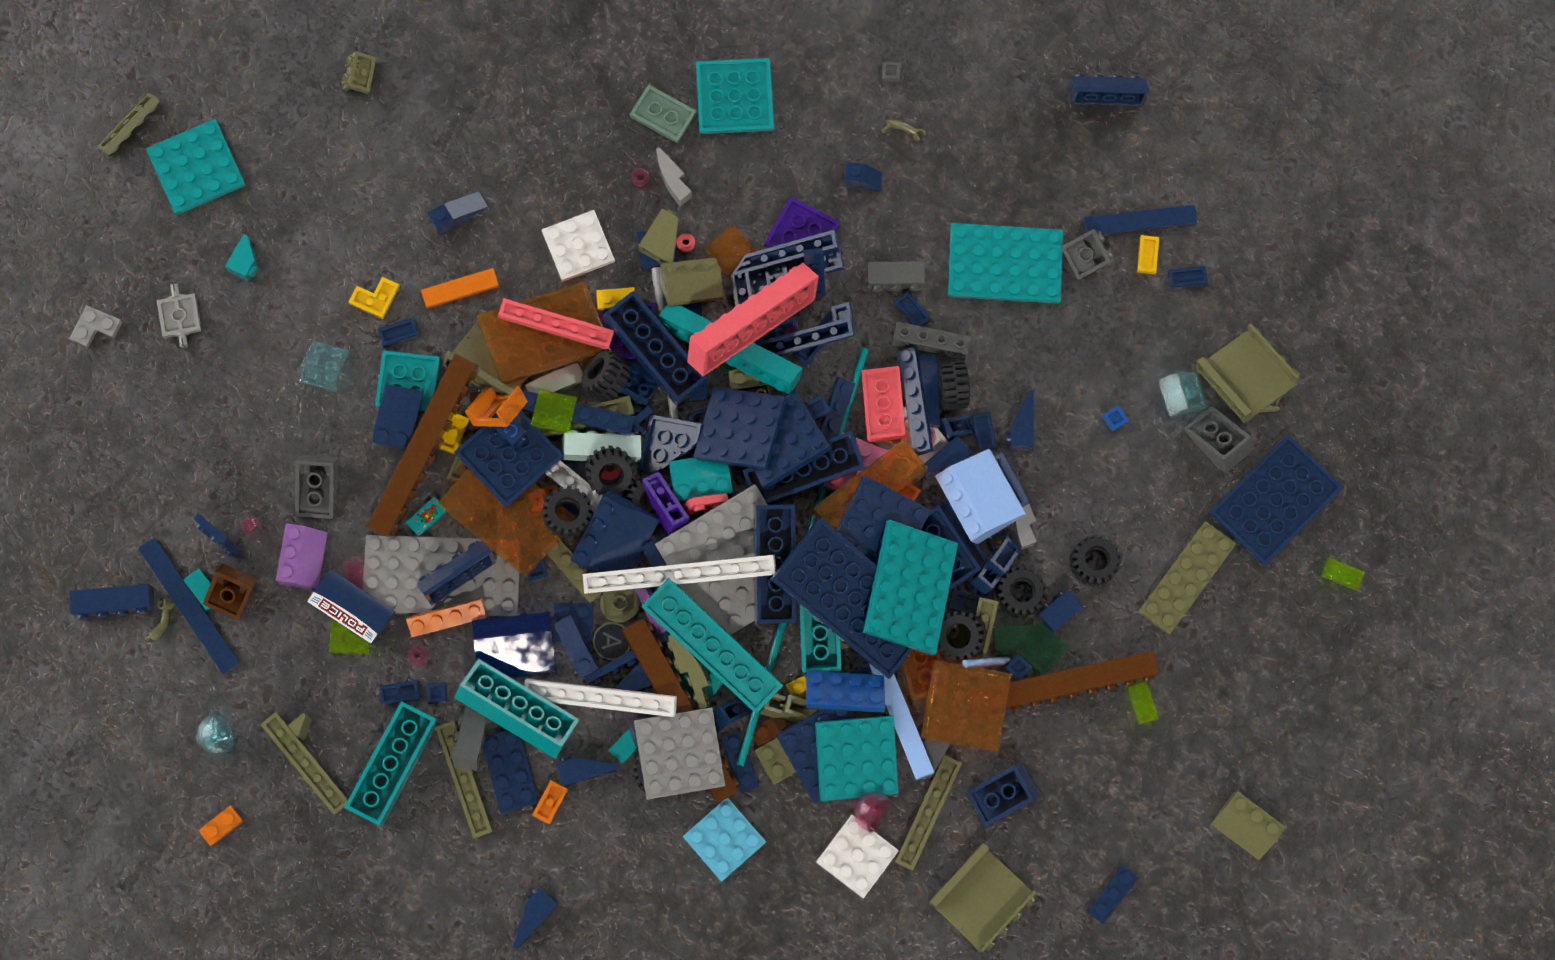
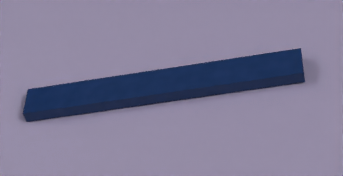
(189, 606)

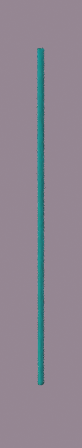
(781, 626)

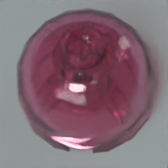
(869, 810)

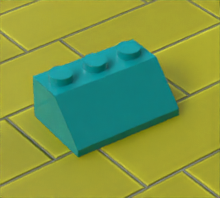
(699, 478)

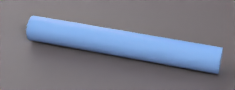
(986, 661)

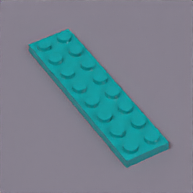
(712, 645)

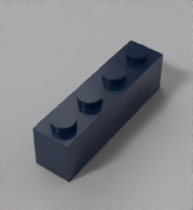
(111, 601)

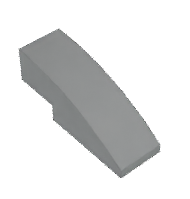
(673, 178)
(557, 381)
(1023, 531)

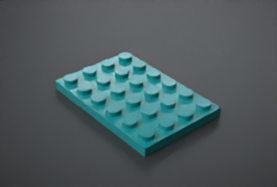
(1005, 263)
(910, 587)

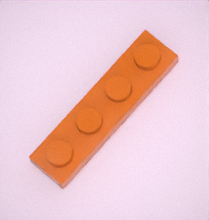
(446, 617)

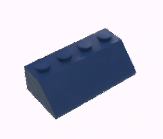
(1108, 90)

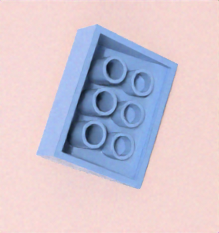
(980, 496)

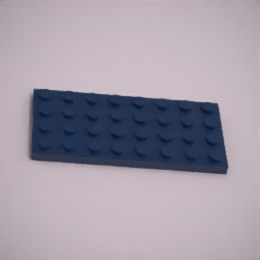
(836, 587)

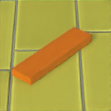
(460, 288)

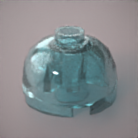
(214, 734)

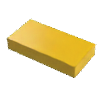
(1148, 254)

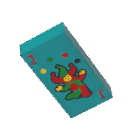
(426, 517)

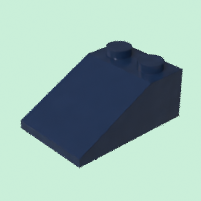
(397, 416)
(1003, 794)

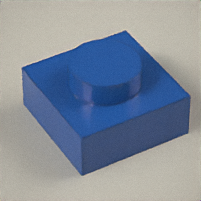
(1115, 418)

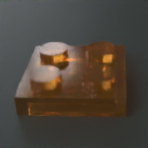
(729, 249)

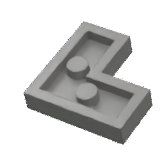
(92, 322)

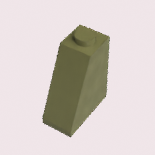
(661, 237)

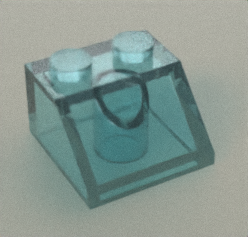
(1183, 393)

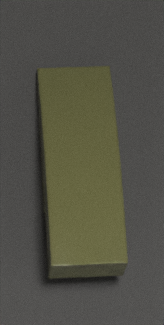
(788, 708)

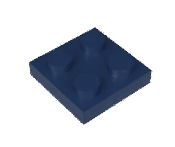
(582, 615)

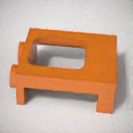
(488, 403)

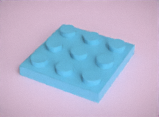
(724, 839)

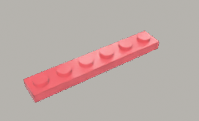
(555, 324)

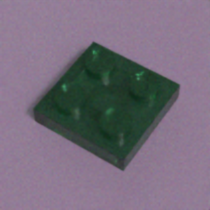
(1041, 648)

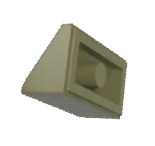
(301, 726)

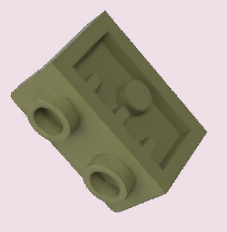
(359, 72)

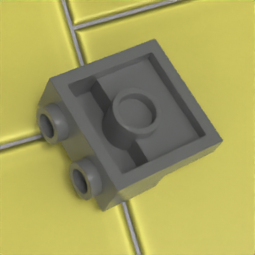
(1087, 253)

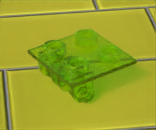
(554, 411)

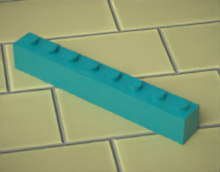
(751, 360)

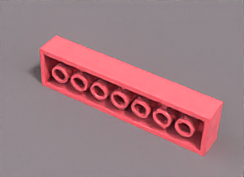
(752, 319)

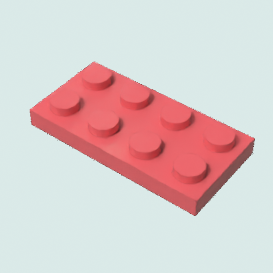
(883, 404)

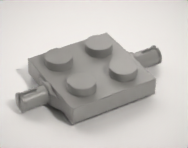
(179, 315)

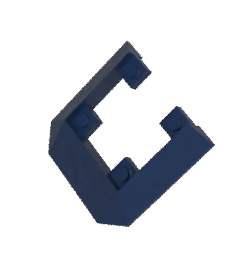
(763, 269)

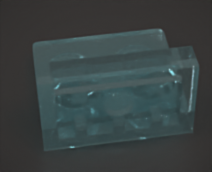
(323, 366)

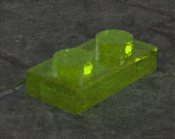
(1342, 574)
(1142, 703)

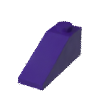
(665, 504)

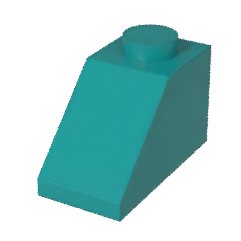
(243, 260)

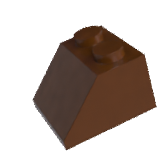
(230, 591)

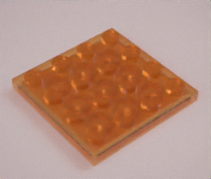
(966, 705)

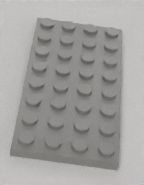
(398, 563)

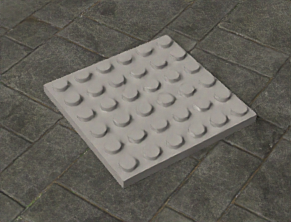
(719, 535)

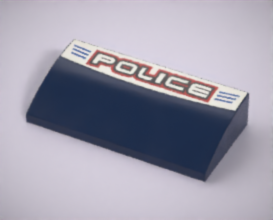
(351, 606)

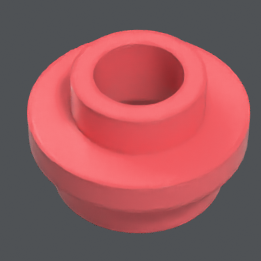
(685, 248)

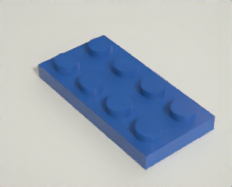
(845, 691)

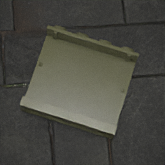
(475, 349)
(1248, 374)
(982, 899)

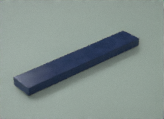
(1142, 220)

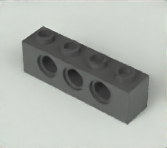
(931, 340)

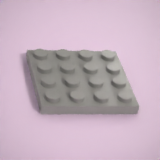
(679, 753)

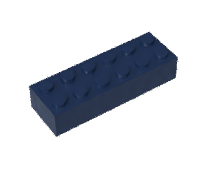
(654, 347)
(837, 463)
(773, 536)

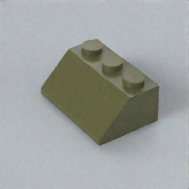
(691, 281)
(1248, 825)

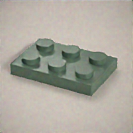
(663, 113)

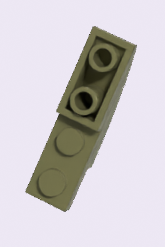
(698, 674)

